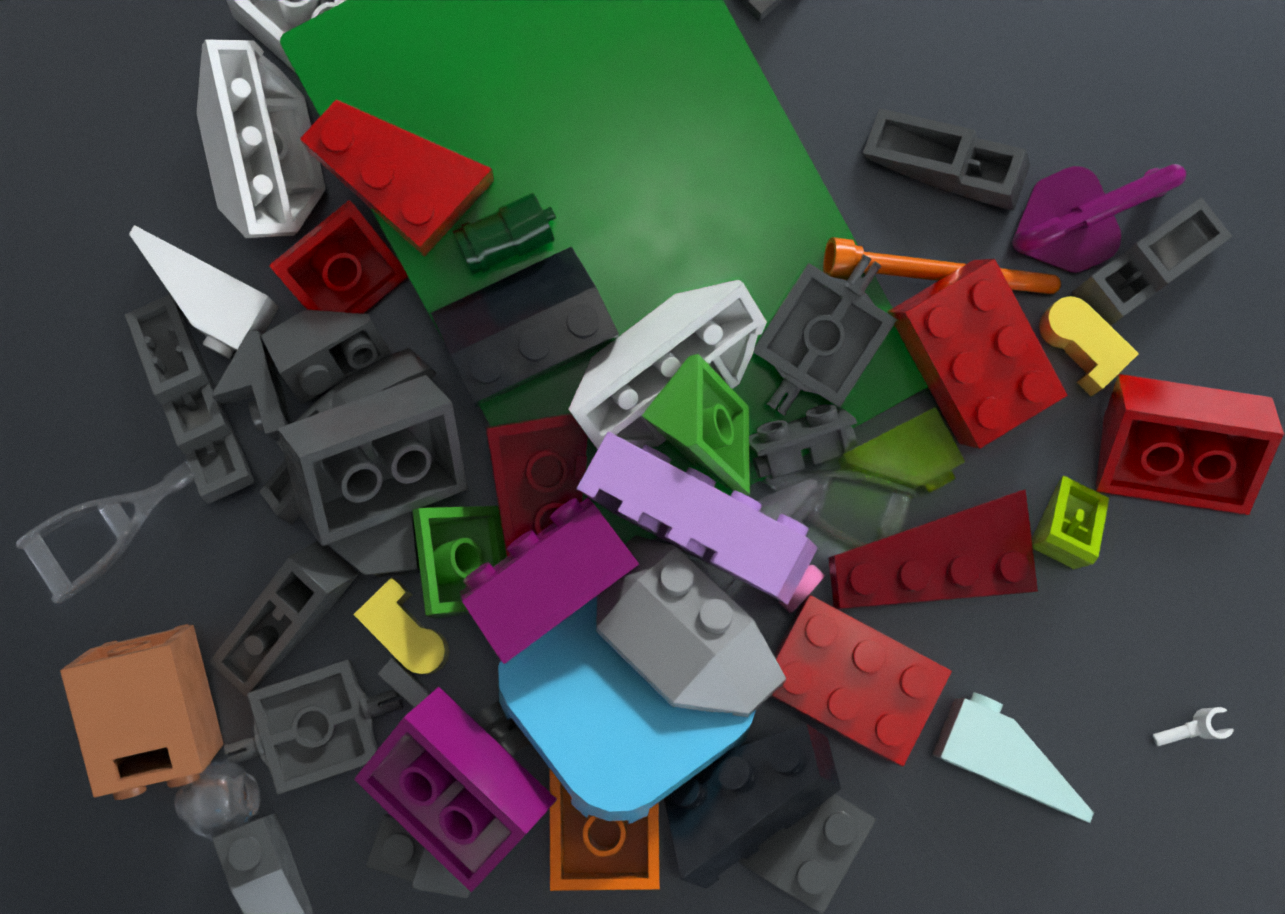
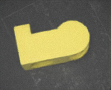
(1087, 340)
(400, 632)

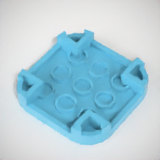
(605, 725)

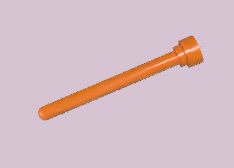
(843, 256)

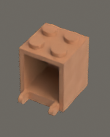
(141, 700)

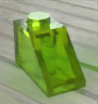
(909, 454)

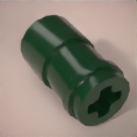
(506, 233)

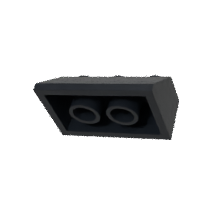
(525, 326)

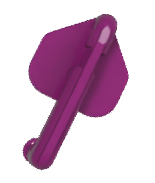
(1073, 220)

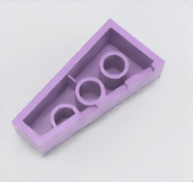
(698, 517)

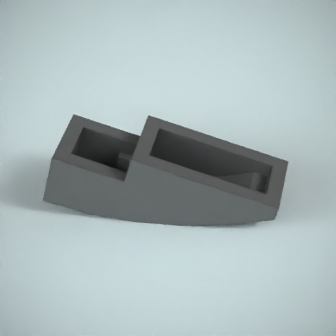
(948, 158)
(1153, 262)

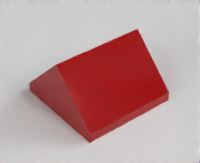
(340, 265)

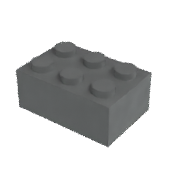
(374, 459)

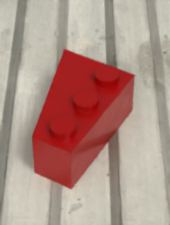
(397, 173)

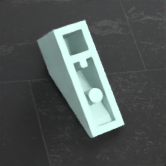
(1001, 752)

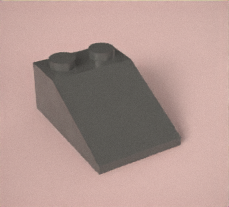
(813, 852)

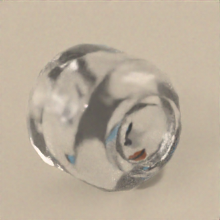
(218, 800)

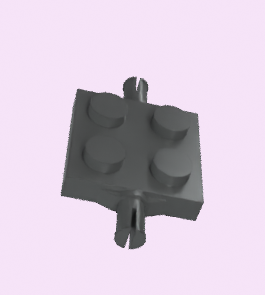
(824, 335)
(313, 726)

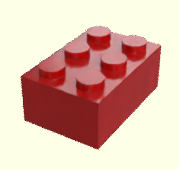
(977, 353)
(857, 680)

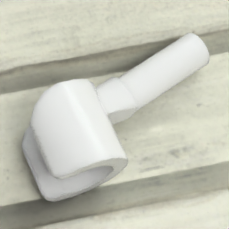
(1199, 726)

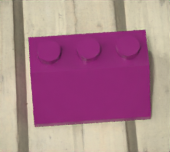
(545, 578)
(454, 788)

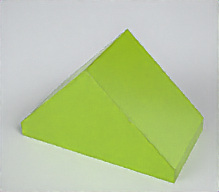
(1072, 525)

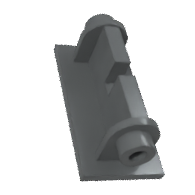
(823, 431)

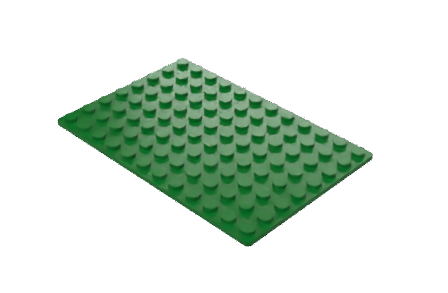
(641, 139)

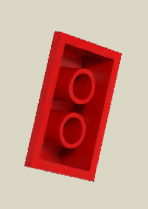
(1187, 444)

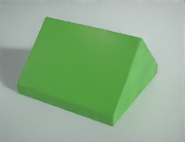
(705, 423)
(451, 547)

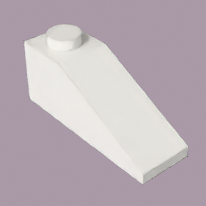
(208, 297)

